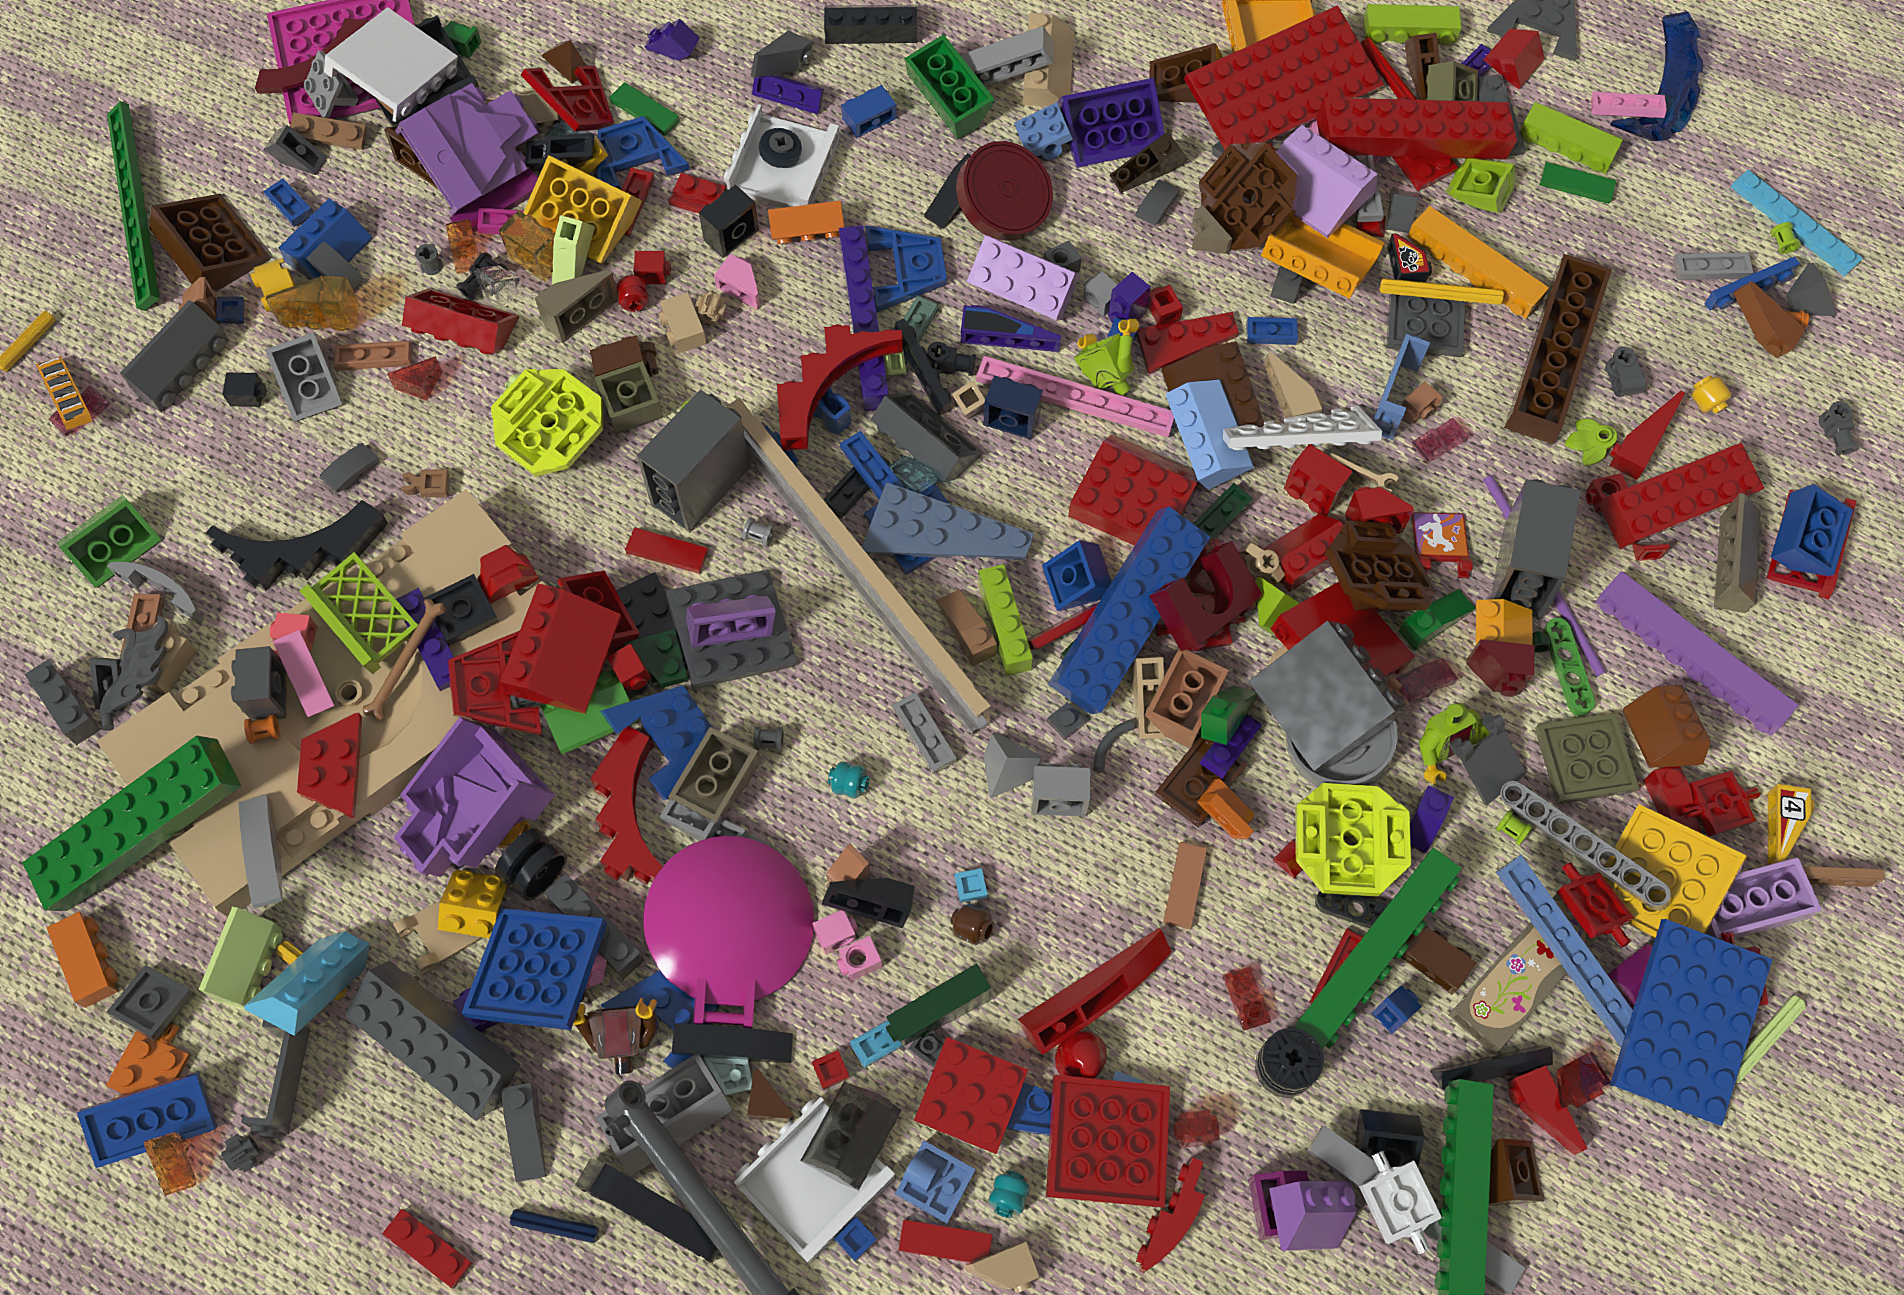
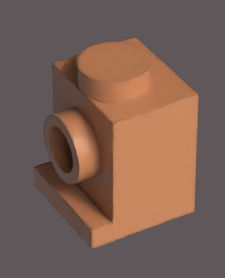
(1421, 403)

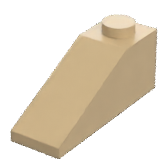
(1291, 390)
(1146, 678)

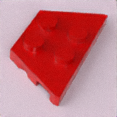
(332, 765)

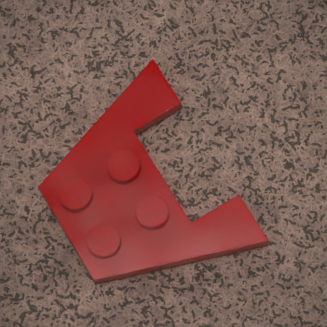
(579, 106)
(478, 690)

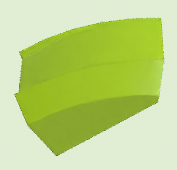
(1483, 184)

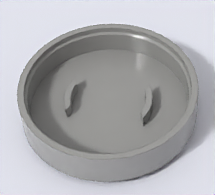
(1358, 767)

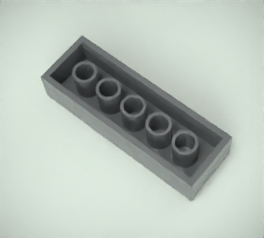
(432, 1040)

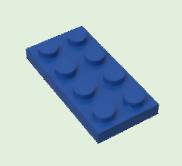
(123, 1124)

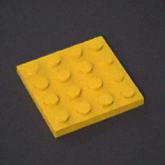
(1688, 862)

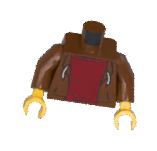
(619, 1032)

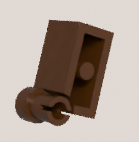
(622, 354)

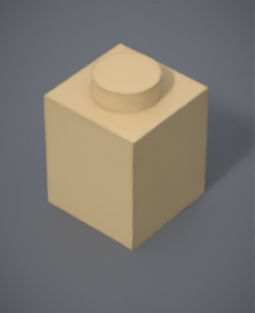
(969, 399)

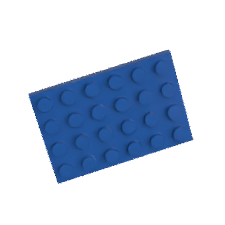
(1691, 1022)

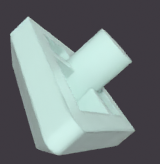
(731, 1074)

